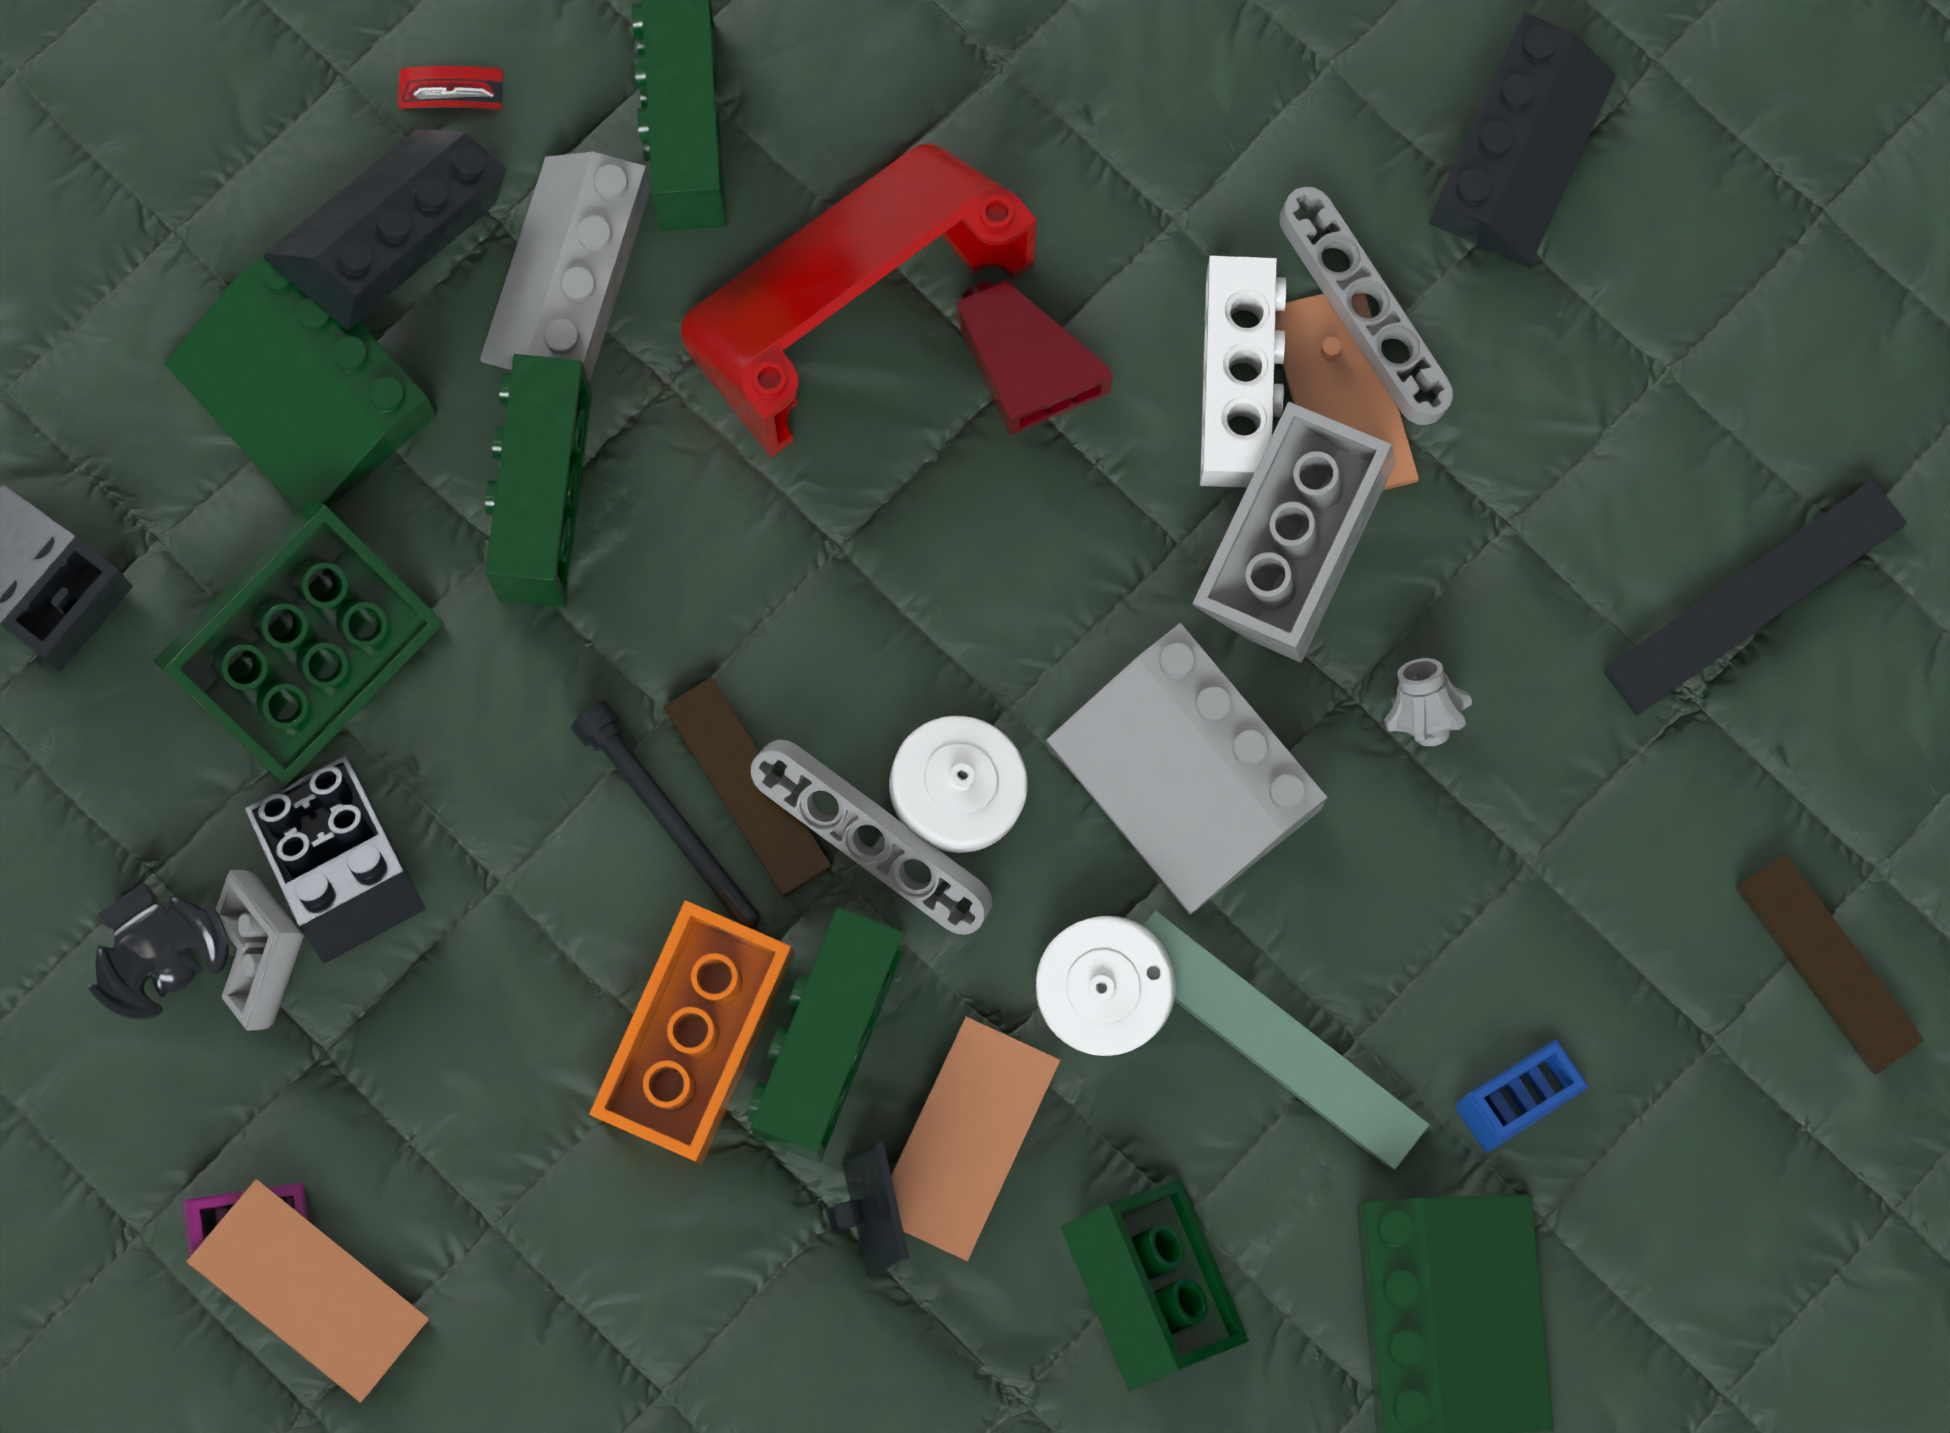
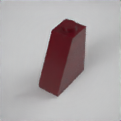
(1027, 357)

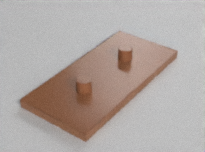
(1336, 380)
(969, 1136)
(307, 1290)

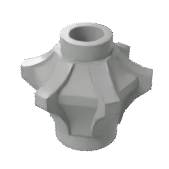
(1427, 703)

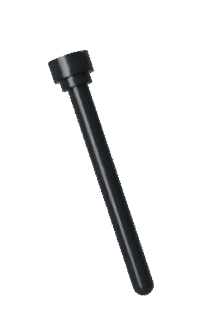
(601, 730)

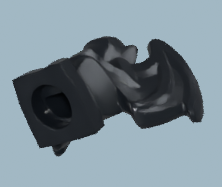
(154, 946)

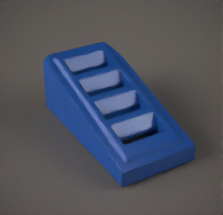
(1490, 1115)

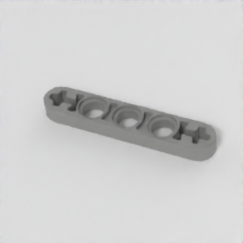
(1366, 332)
(883, 863)

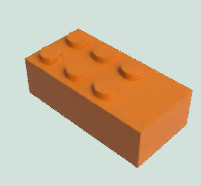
(693, 1032)

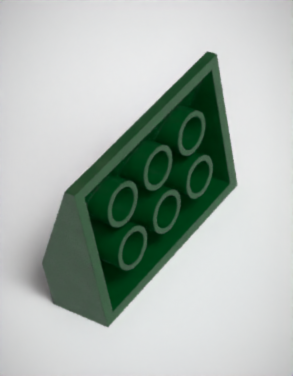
(297, 387)
(299, 641)
(1454, 1315)

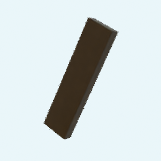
(726, 759)
(1829, 964)

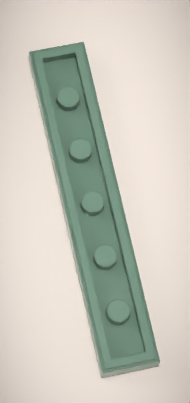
(1288, 1050)

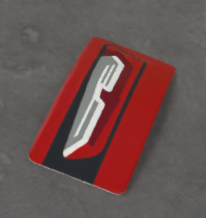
(450, 87)

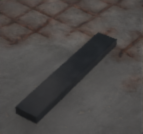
(1754, 597)

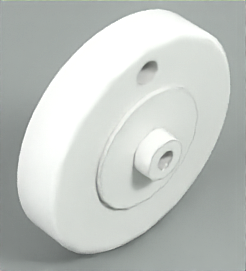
(958, 783)
(1105, 985)

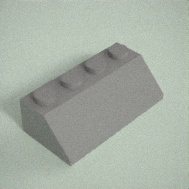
(569, 260)
(1295, 531)

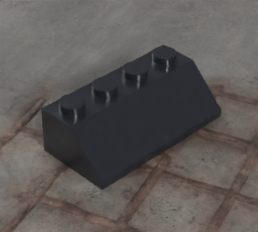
(1524, 141)
(389, 222)

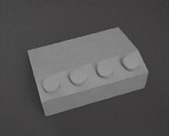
(1186, 769)

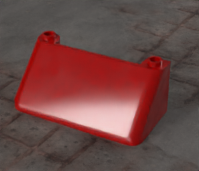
(750, 320)

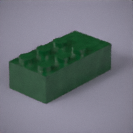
(680, 111)
(537, 479)
(827, 1036)

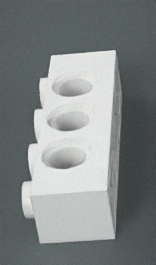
(1231, 287)

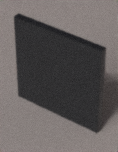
(871, 1210)

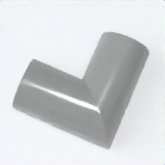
(265, 947)

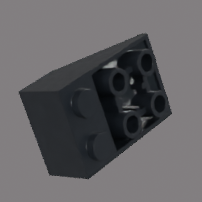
(51, 583)
(334, 859)

